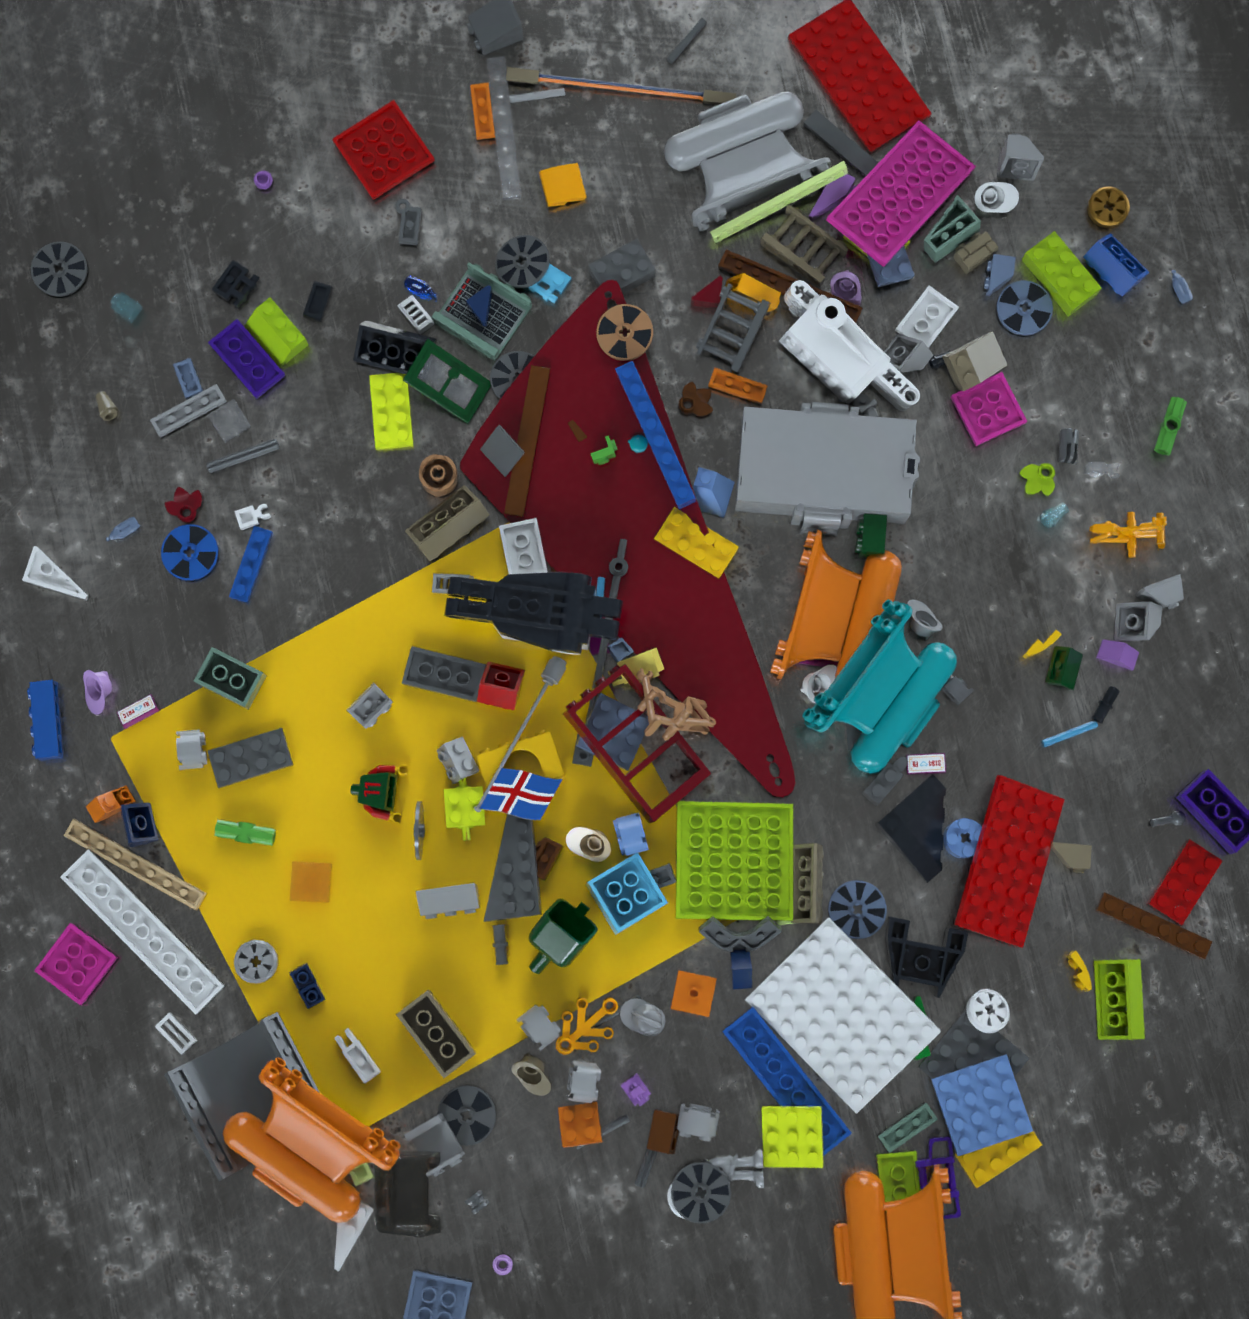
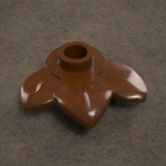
(697, 398)

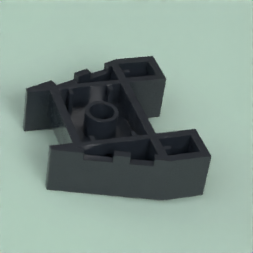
(923, 961)

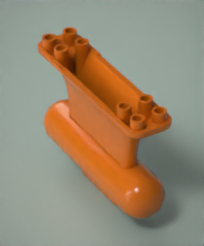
(835, 609)
(307, 1145)
(895, 1248)

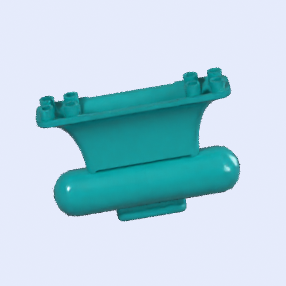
(884, 690)

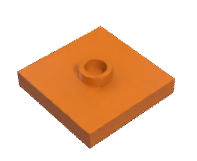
(693, 993)

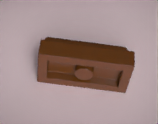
(663, 1132)

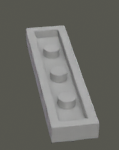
(188, 410)

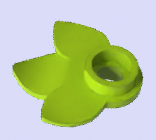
(1036, 480)

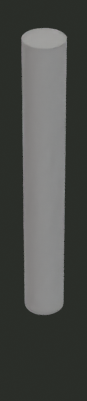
(537, 95)

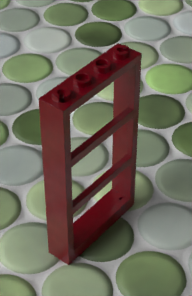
(622, 780)

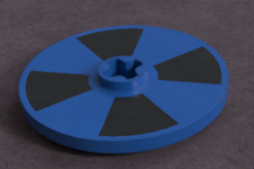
(179, 542)

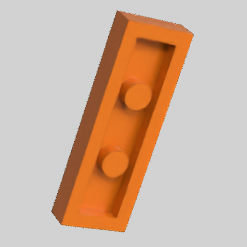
(482, 111)
(738, 386)

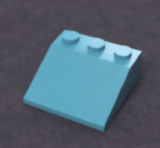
(626, 893)

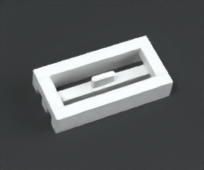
(187, 1045)

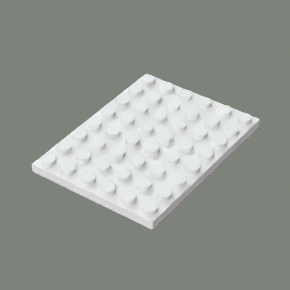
(843, 1015)

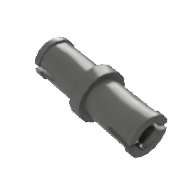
(500, 944)

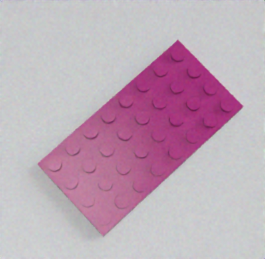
(900, 193)

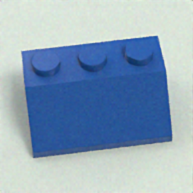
(1115, 264)

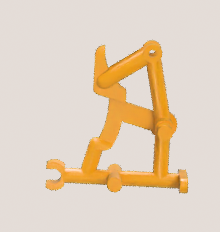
(1131, 532)

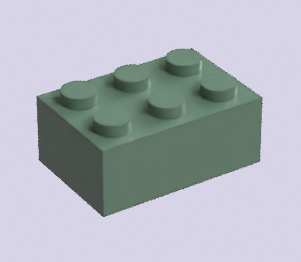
(230, 678)

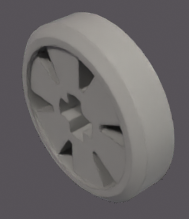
(265, 953)

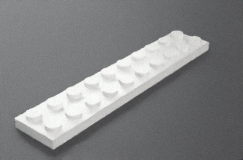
(142, 931)

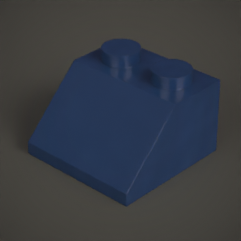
(138, 824)

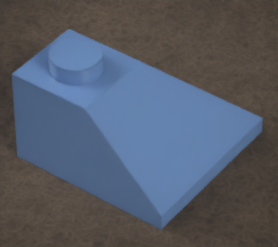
(712, 492)

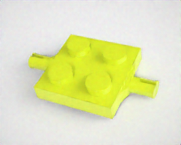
(460, 808)

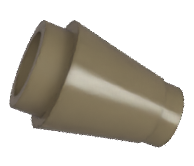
(106, 407)

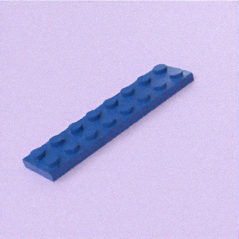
(781, 1073)

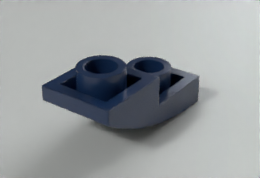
(307, 985)

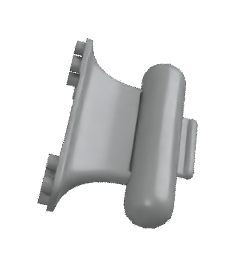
(743, 154)

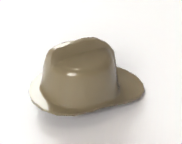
(531, 1075)

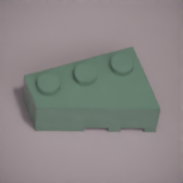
(952, 230)

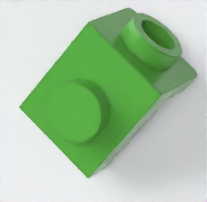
(603, 455)

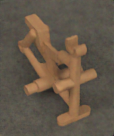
(681, 713)

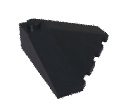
(917, 827)

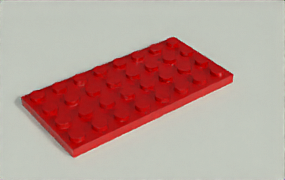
(859, 75)
(1009, 861)

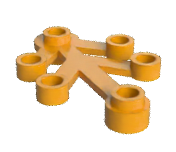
(584, 1027)

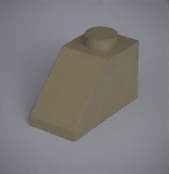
(1073, 855)

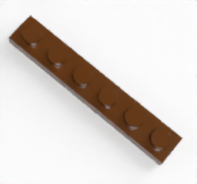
(1154, 925)

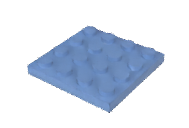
(981, 1105)

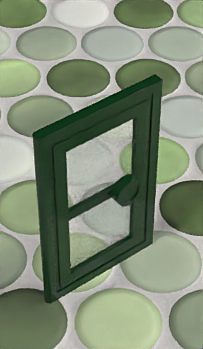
(447, 381)

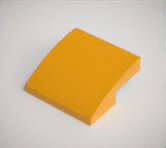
(562, 184)

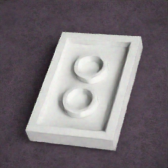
(927, 317)
(523, 547)

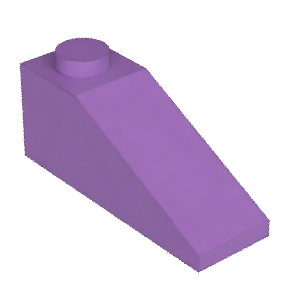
(832, 196)

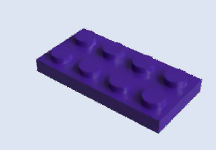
(246, 359)

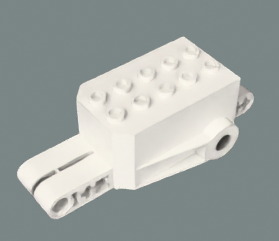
(840, 350)

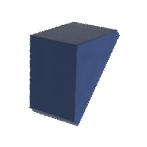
(480, 304)
(741, 969)

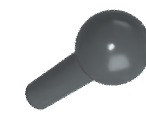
(1176, 818)

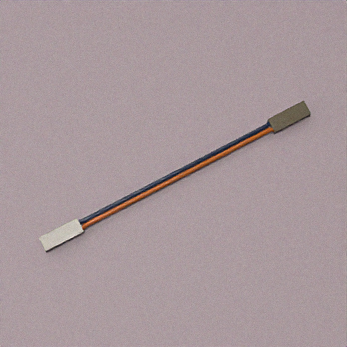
(532, 76)

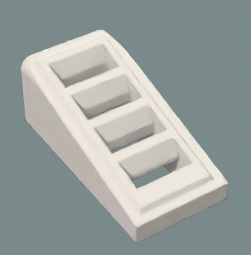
(424, 325)

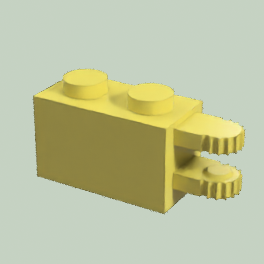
(647, 661)

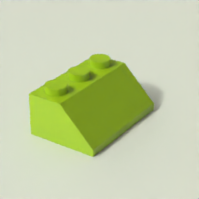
(275, 332)

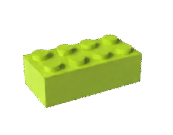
(1061, 273)

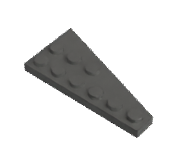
(515, 879)

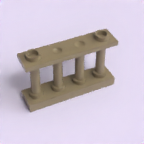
(801, 264)

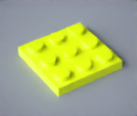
(792, 1136)

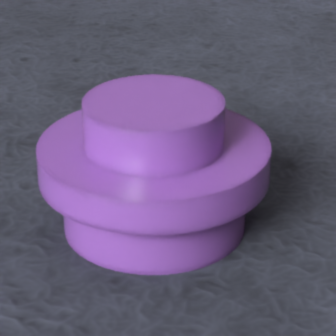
(263, 179)

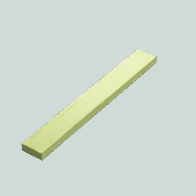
(779, 202)

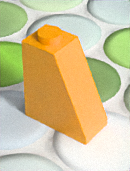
(754, 290)

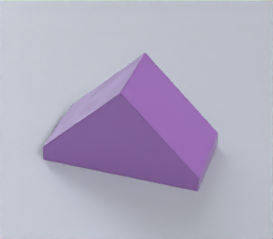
(1118, 654)

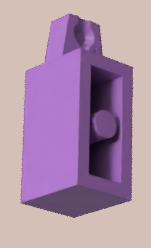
(636, 1090)

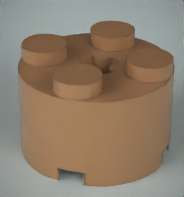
(442, 465)

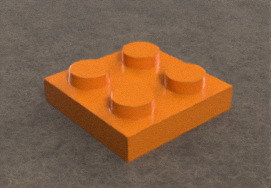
(580, 1124)

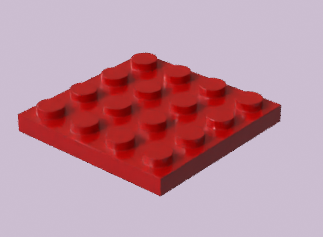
(383, 149)

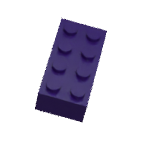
(1217, 810)

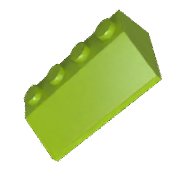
(1119, 999)

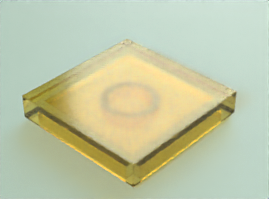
(310, 882)

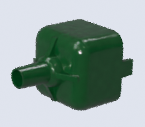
(561, 935)

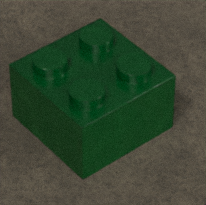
(871, 535)

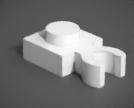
(248, 516)

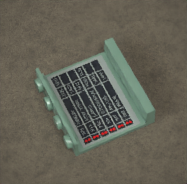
(505, 314)

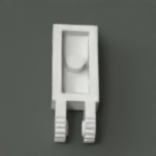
(358, 1057)

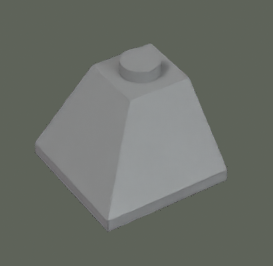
(908, 353)
(1164, 593)
(1137, 621)

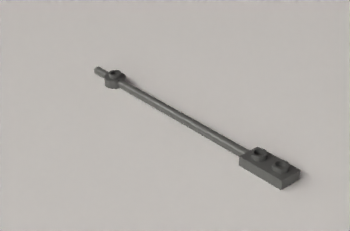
(581, 756)

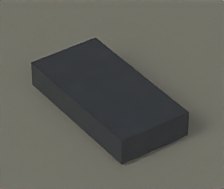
(317, 301)

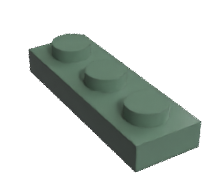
(907, 1127)

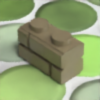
(975, 252)

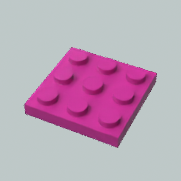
(989, 409)
(76, 964)

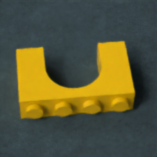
(540, 746)

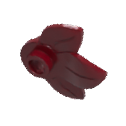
(184, 502)

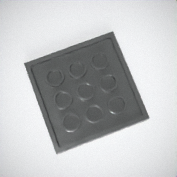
(968, 1046)

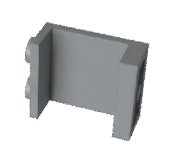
(438, 1137)

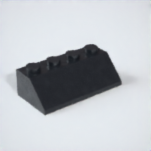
(388, 346)

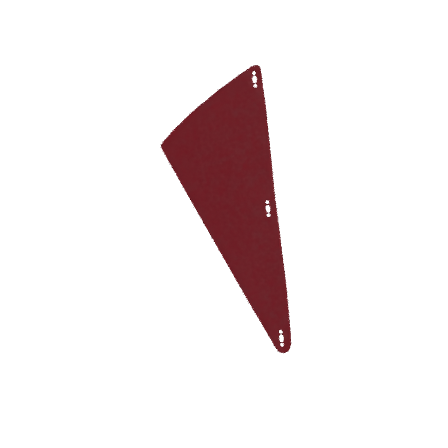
(592, 506)

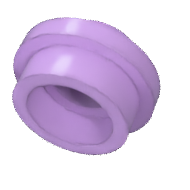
(502, 1271)

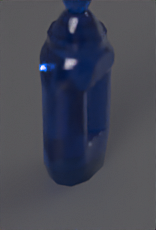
(418, 286)

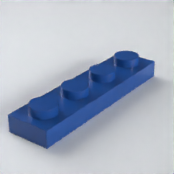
(251, 564)

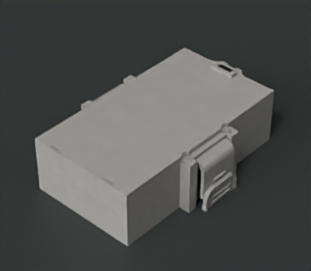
(826, 465)

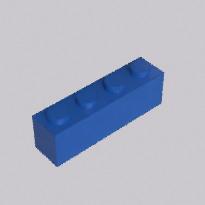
(45, 719)

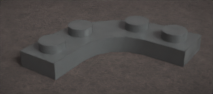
(733, 940)

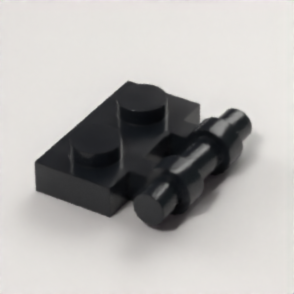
(231, 280)

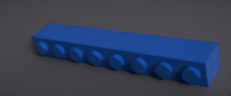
(655, 435)

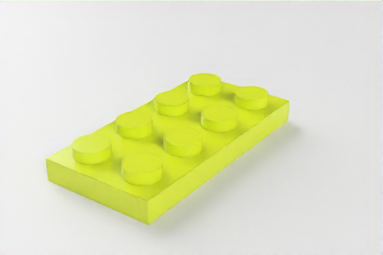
(391, 411)

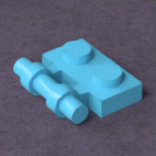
(555, 280)

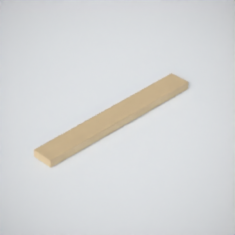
(135, 864)

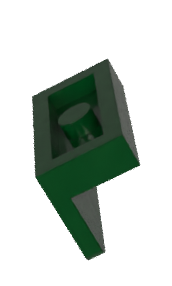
(1064, 667)

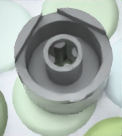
(190, 749)
(538, 1026)
(583, 1082)
(697, 1121)

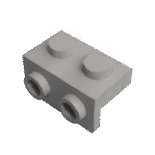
(370, 706)
(457, 760)

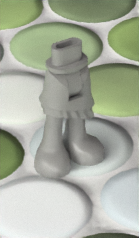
(728, 1164)

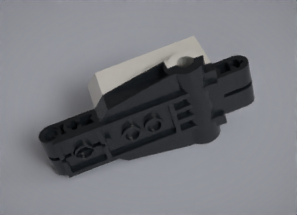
(538, 608)

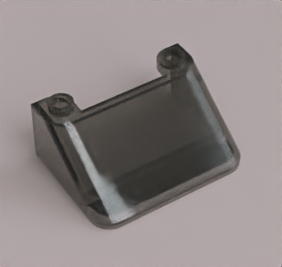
(403, 1196)

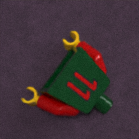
(378, 791)

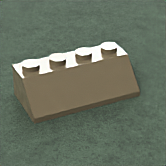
(447, 523)
(807, 883)

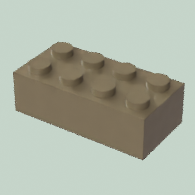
(436, 1033)

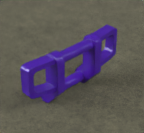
(949, 1161)

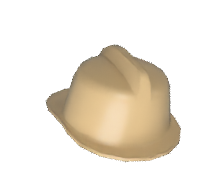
(588, 843)

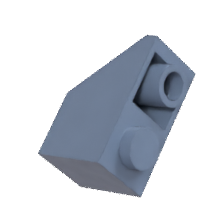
(1000, 272)

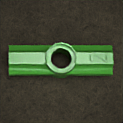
(1167, 436)
(245, 832)

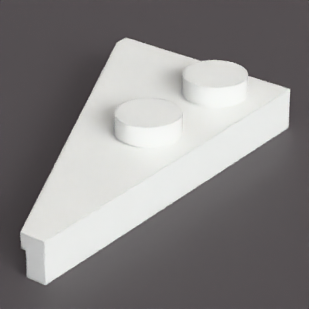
(46, 574)
(349, 1232)

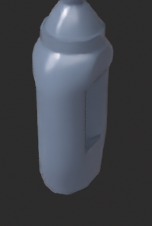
(1181, 288)
(124, 529)

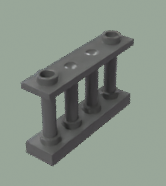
(751, 325)

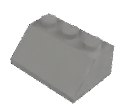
(1019, 158)
(448, 900)

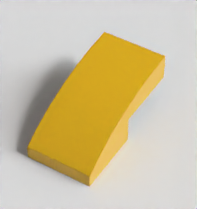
(1038, 646)

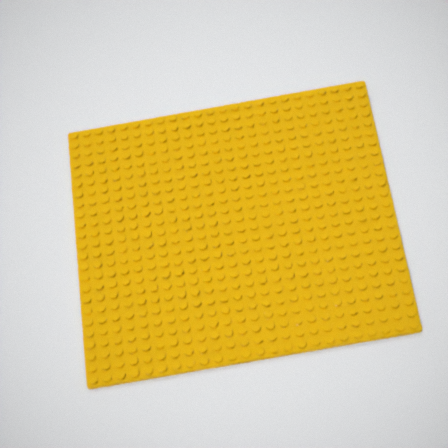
(370, 940)

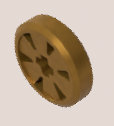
(1112, 197)

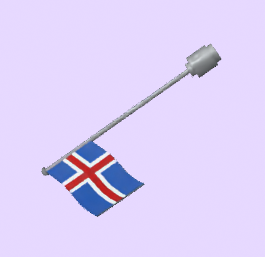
(517, 790)

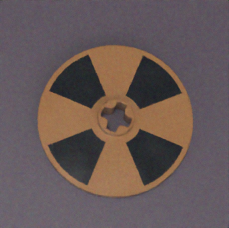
(635, 342)

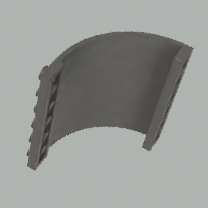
(228, 1083)

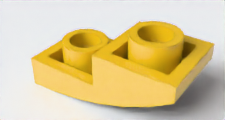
(1082, 977)

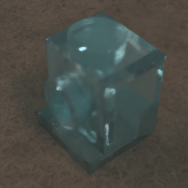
(129, 311)

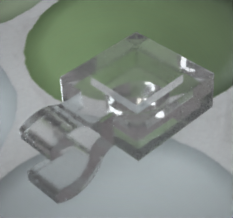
(1096, 469)

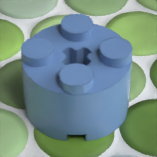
(631, 834)
(952, 837)

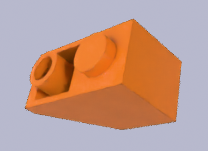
(109, 804)

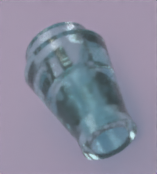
(1053, 515)

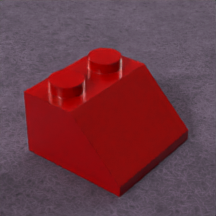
(500, 686)

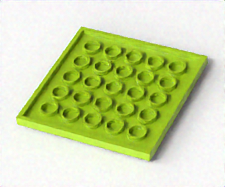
(734, 861)

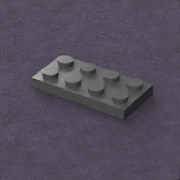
(443, 674)
(250, 758)

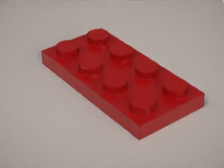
(1185, 882)

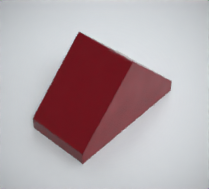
(709, 295)

